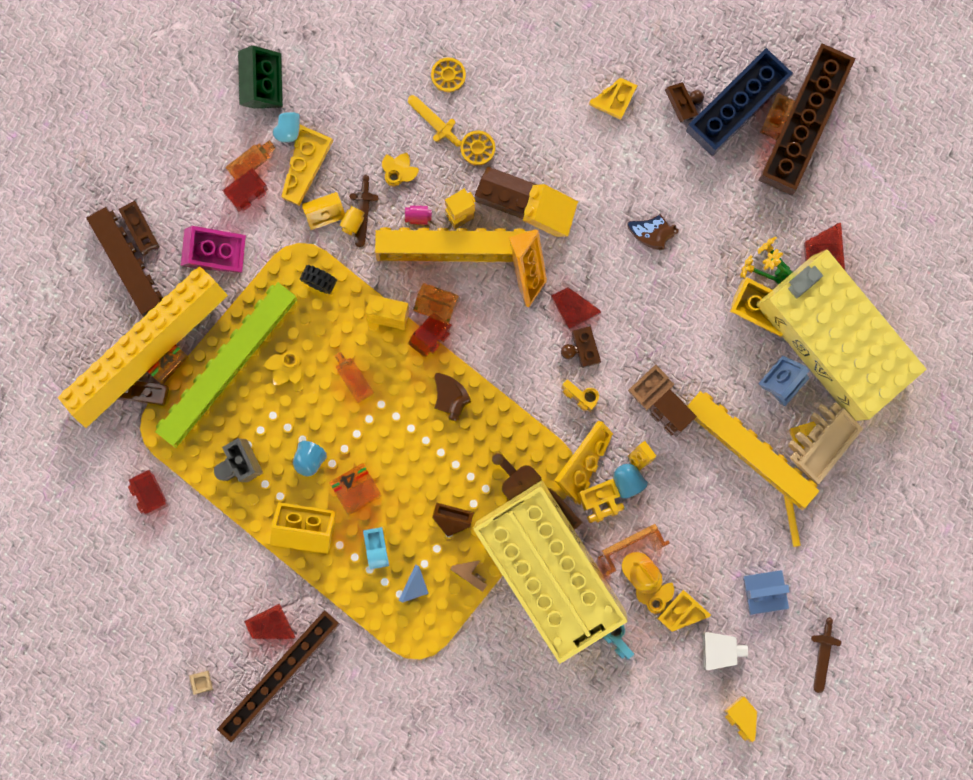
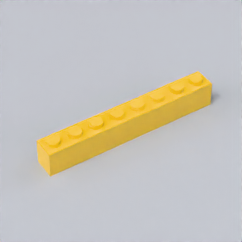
(752, 451)

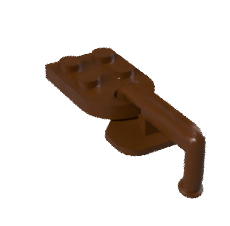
(523, 479)

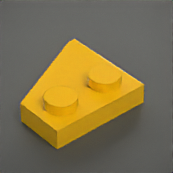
(615, 98)
(682, 612)

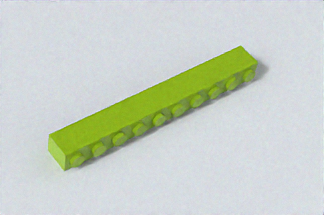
(226, 365)

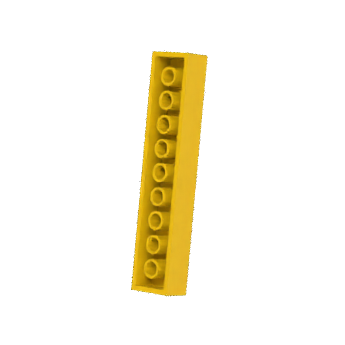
(142, 346)

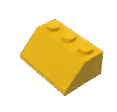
(745, 302)
(302, 528)

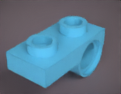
(376, 548)
(621, 648)

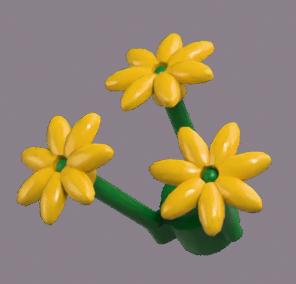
(773, 260)

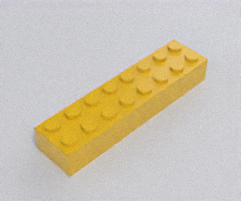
(444, 245)

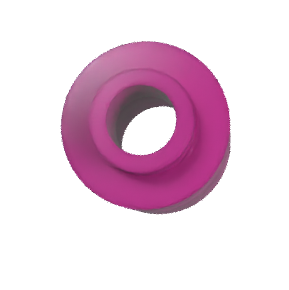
(418, 215)

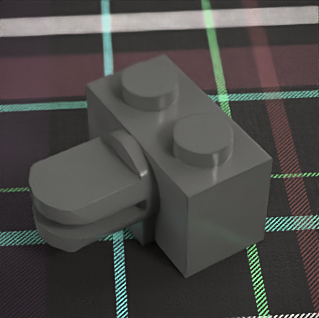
(239, 462)

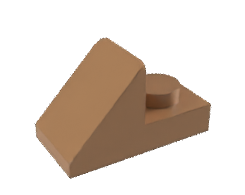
(465, 571)

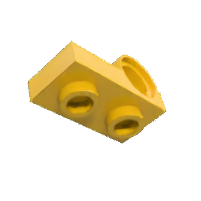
(571, 390)
(641, 456)

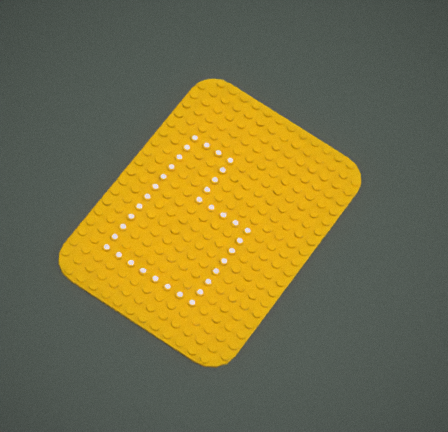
(396, 433)

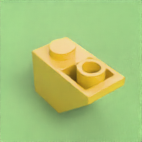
(744, 717)

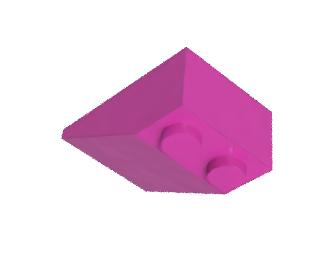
(212, 249)

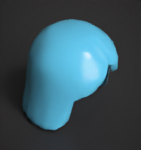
(287, 127)

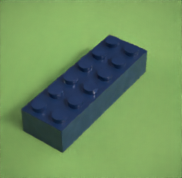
(739, 102)

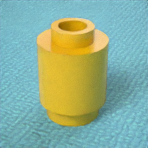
(352, 220)

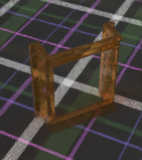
(651, 532)

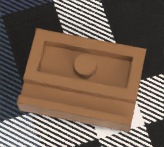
(651, 387)

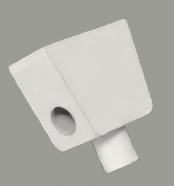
(721, 651)

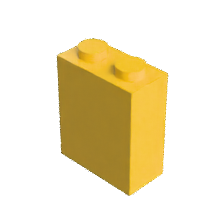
(550, 210)
(387, 312)

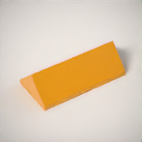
(528, 264)

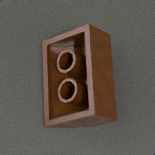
(503, 192)

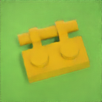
(600, 494)

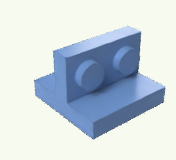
(785, 379)
(766, 592)

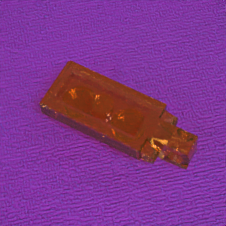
(250, 159)
(353, 378)

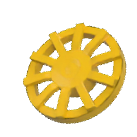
(448, 74)
(477, 148)

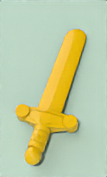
(443, 130)

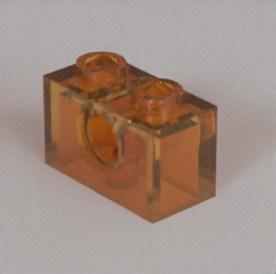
(777, 116)

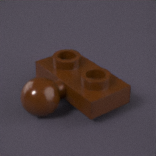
(683, 102)
(584, 346)

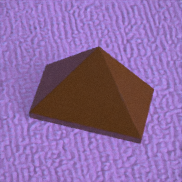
(452, 519)

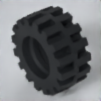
(318, 279)

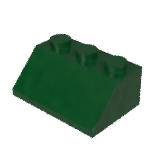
(260, 78)

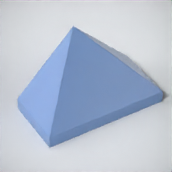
(415, 586)

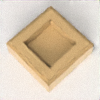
(201, 682)

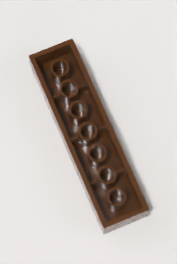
(807, 119)

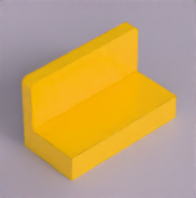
(323, 210)

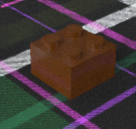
(672, 413)

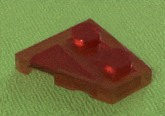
(573, 307)
(270, 625)

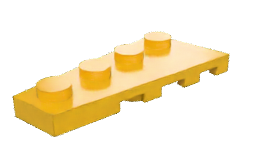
(307, 158)
(584, 462)

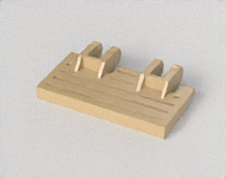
(829, 442)

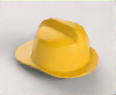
(642, 573)

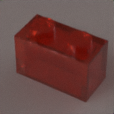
(245, 190)
(429, 335)
(148, 493)

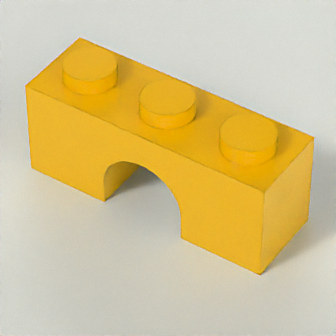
(460, 208)

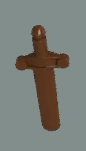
(363, 198)
(826, 642)

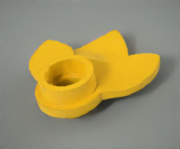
(400, 167)
(283, 370)
(663, 596)

